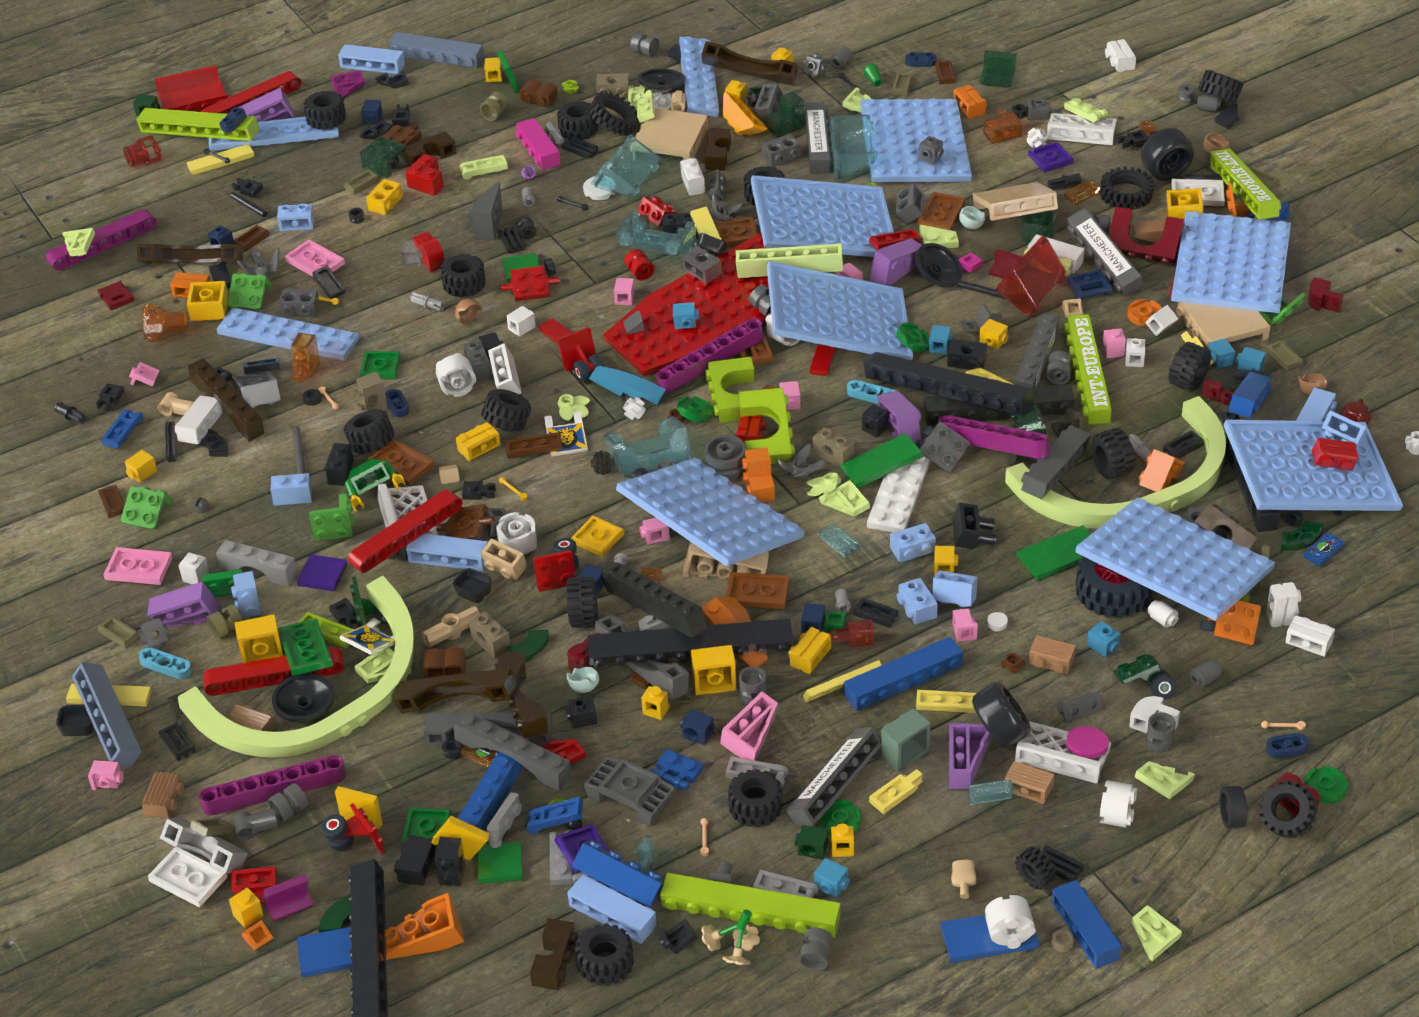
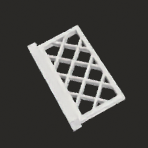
(1070, 128)
(388, 503)
(1057, 760)

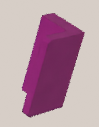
(287, 897)

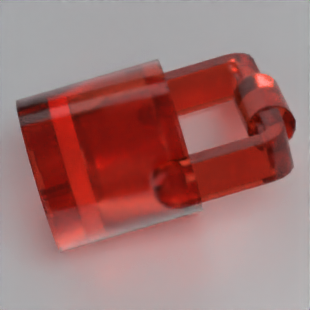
(138, 153)
(857, 633)

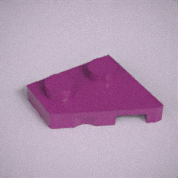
(347, 82)

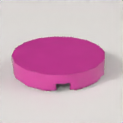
(1087, 742)

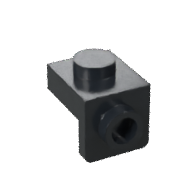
(677, 937)

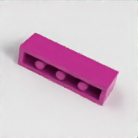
(538, 144)

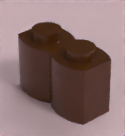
(539, 93)
(444, 662)

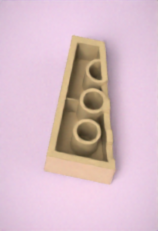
(704, 565)

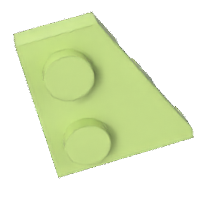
(852, 101)
(375, 665)
(1154, 932)

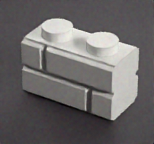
(1120, 55)
(692, 176)
(1283, 604)
(1310, 635)

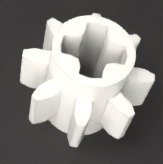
(1036, 138)
(634, 408)
(1412, 443)

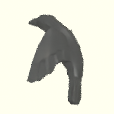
(723, 213)
(261, 266)
(798, 467)

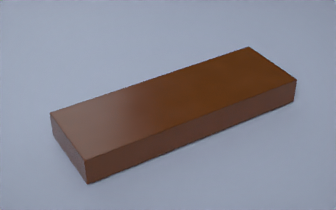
(533, 445)

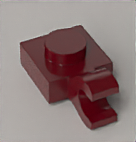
(1215, 391)

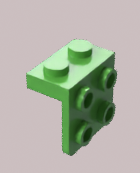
(248, 291)
(1285, 310)
(144, 506)
(333, 522)

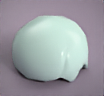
(971, 217)
(583, 679)

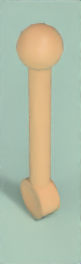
(335, 406)
(1300, 725)
(704, 850)

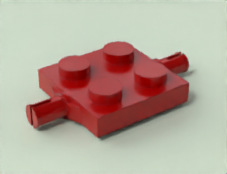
(529, 283)

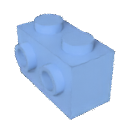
(295, 217)
(1342, 427)
(291, 489)
(912, 542)
(954, 588)
(247, 595)
(917, 601)

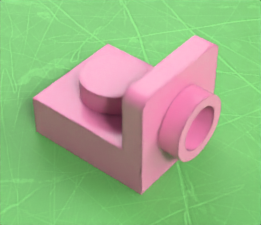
(144, 374)

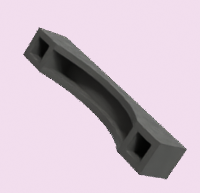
(668, 677)
(440, 727)
(545, 765)

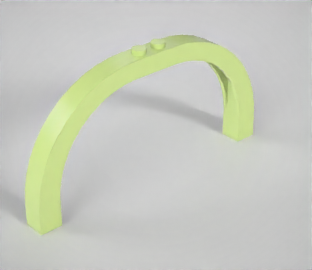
(1171, 499)
(333, 727)

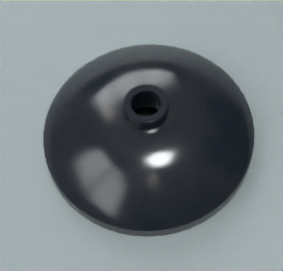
(661, 80)
(938, 265)
(303, 697)

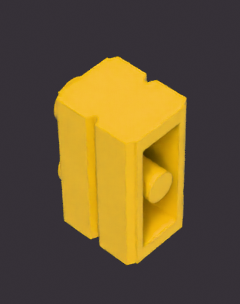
(478, 441)
(809, 650)

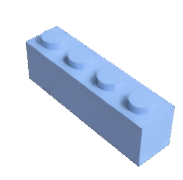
(371, 59)
(1318, 406)
(447, 552)
(612, 908)

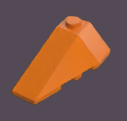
(726, 611)
(426, 931)

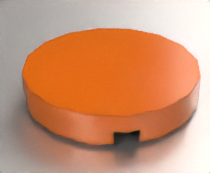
(1141, 311)

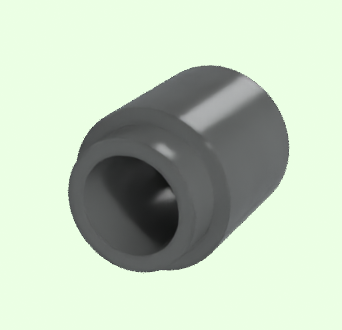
(841, 57)
(1208, 102)
(1206, 673)

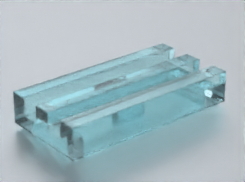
(836, 542)
(990, 792)

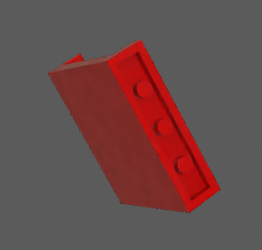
(191, 89)

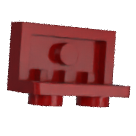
(655, 209)

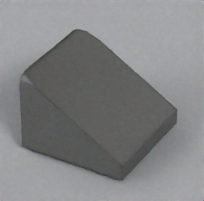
(634, 323)

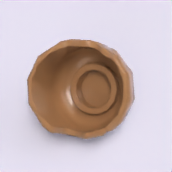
(1214, 142)
(467, 310)
(1310, 381)

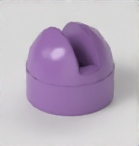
(530, 171)

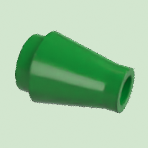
(872, 73)

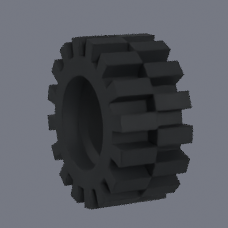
(1035, 867)

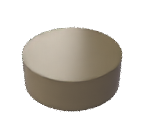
(1062, 940)

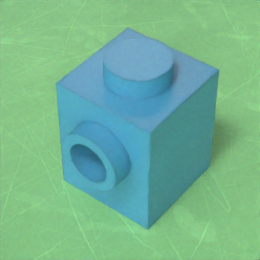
(685, 315)
(940, 339)
(1221, 353)
(1251, 359)
(1103, 639)
(831, 877)

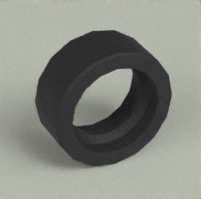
(1233, 806)

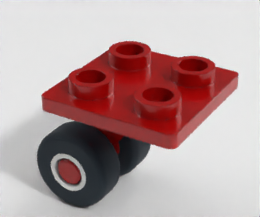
(579, 353)
(555, 569)
(342, 832)

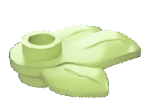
(570, 404)
(824, 484)

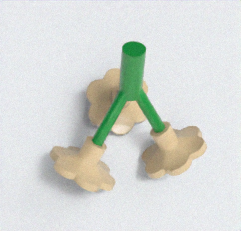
(744, 937)

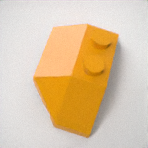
(741, 116)

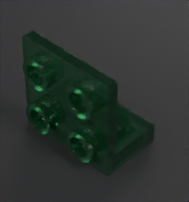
(998, 68)
(379, 154)

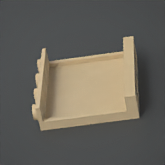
(673, 133)
(1016, 200)
(1219, 323)

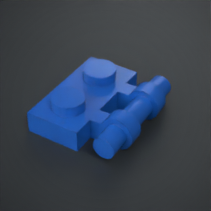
(680, 766)

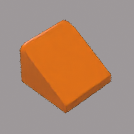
(257, 935)

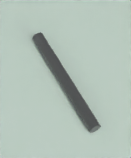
(298, 450)

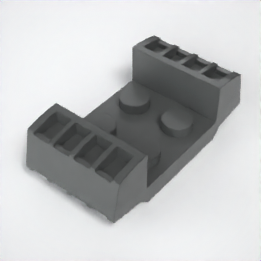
(631, 787)

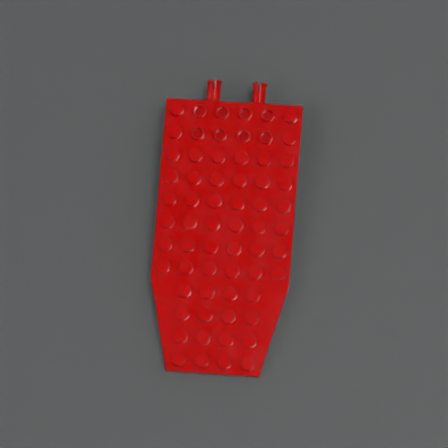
(721, 308)

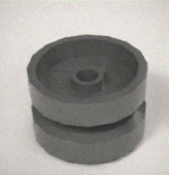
(725, 456)

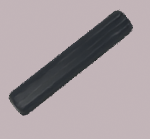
(170, 440)

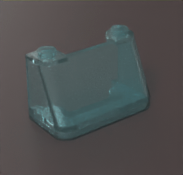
(851, 144)
(627, 168)
(634, 234)
(646, 453)

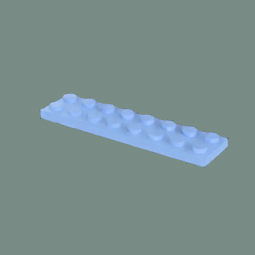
(700, 78)
(277, 132)
(282, 332)

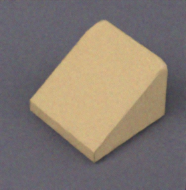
(1072, 307)
(449, 474)

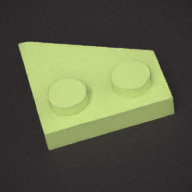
(940, 236)
(78, 241)
(846, 499)
(1163, 779)

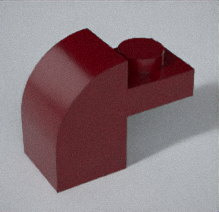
(1321, 296)

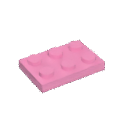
(312, 257)
(138, 566)

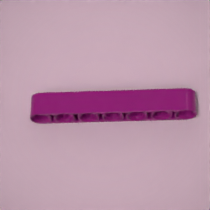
(105, 238)
(716, 350)
(1000, 437)
(261, 787)

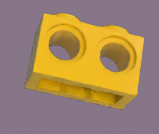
(384, 197)

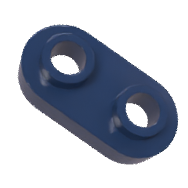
(916, 59)
(233, 119)
(397, 403)
(1287, 745)

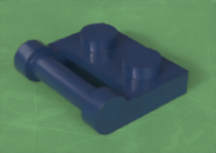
(1089, 280)

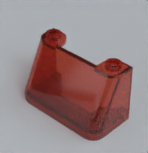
(1033, 277)

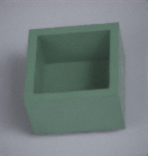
(905, 739)

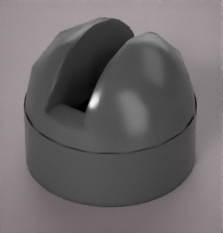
(200, 505)

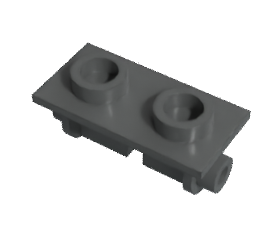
(717, 186)
(1081, 706)

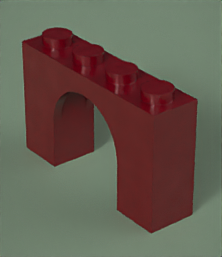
(1163, 250)

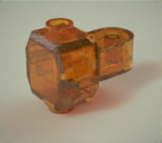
(157, 322)

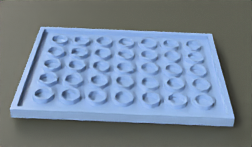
(901, 128)
(820, 214)
(1231, 262)
(836, 310)
(1283, 474)
(710, 511)
(1176, 558)

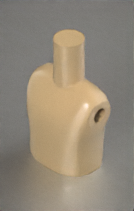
(963, 876)

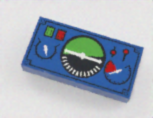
(1323, 549)

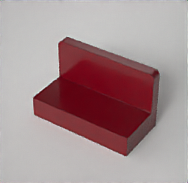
(1003, 263)

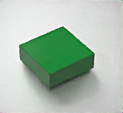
(834, 620)

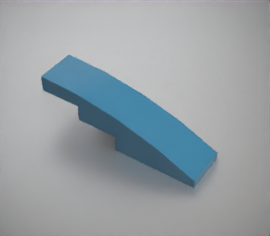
(632, 385)

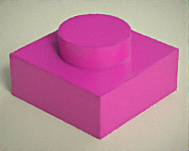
(970, 262)

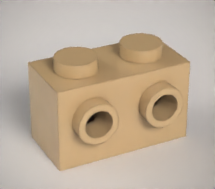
(503, 559)

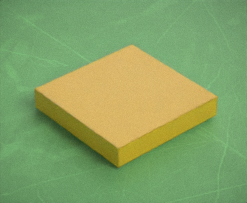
(597, 536)
(366, 801)
(471, 836)

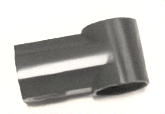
(248, 824)

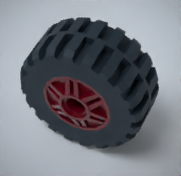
(1109, 591)

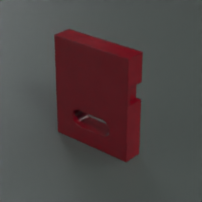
(115, 295)

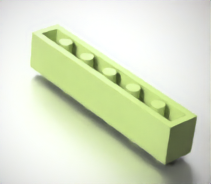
(814, 257)

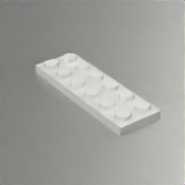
(898, 497)

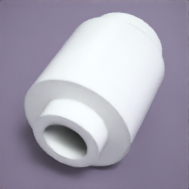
(1163, 613)

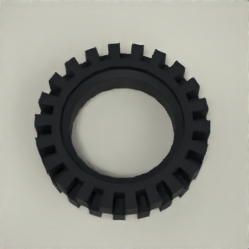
(610, 121)
(1126, 200)

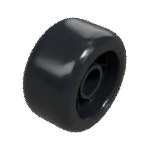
(1167, 154)
(1001, 715)

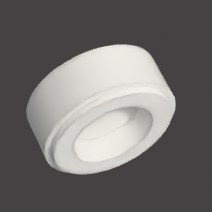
(997, 621)

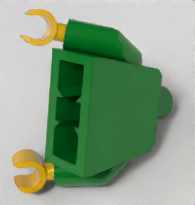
(368, 476)

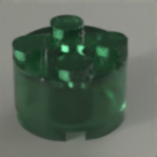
(1038, 223)
(1029, 421)

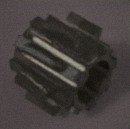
(602, 462)

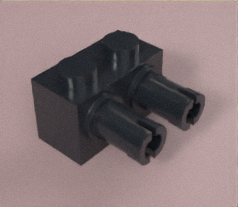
(968, 524)

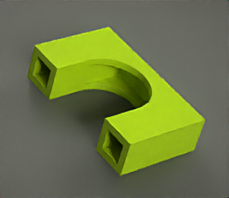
(725, 374)
(771, 404)

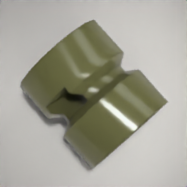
(494, 106)
(223, 622)

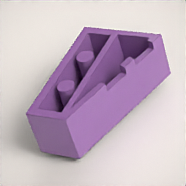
(270, 107)
(894, 262)
(901, 415)
(184, 605)
(966, 751)

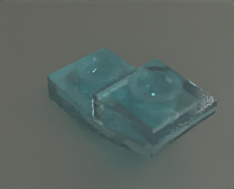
(645, 853)

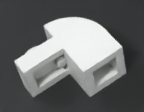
(1147, 707)

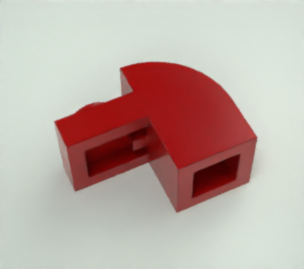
(430, 251)

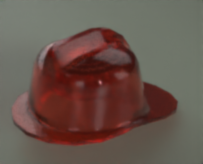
(1356, 411)

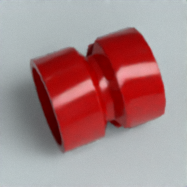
(639, 264)

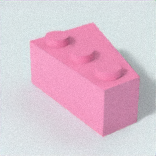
(749, 729)

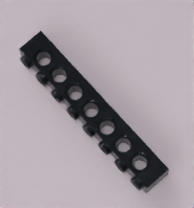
(1263, 519)

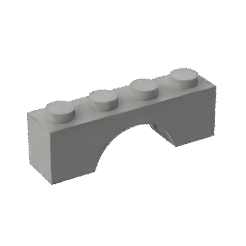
(277, 567)
(221, 853)

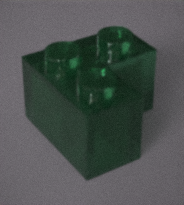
(789, 117)

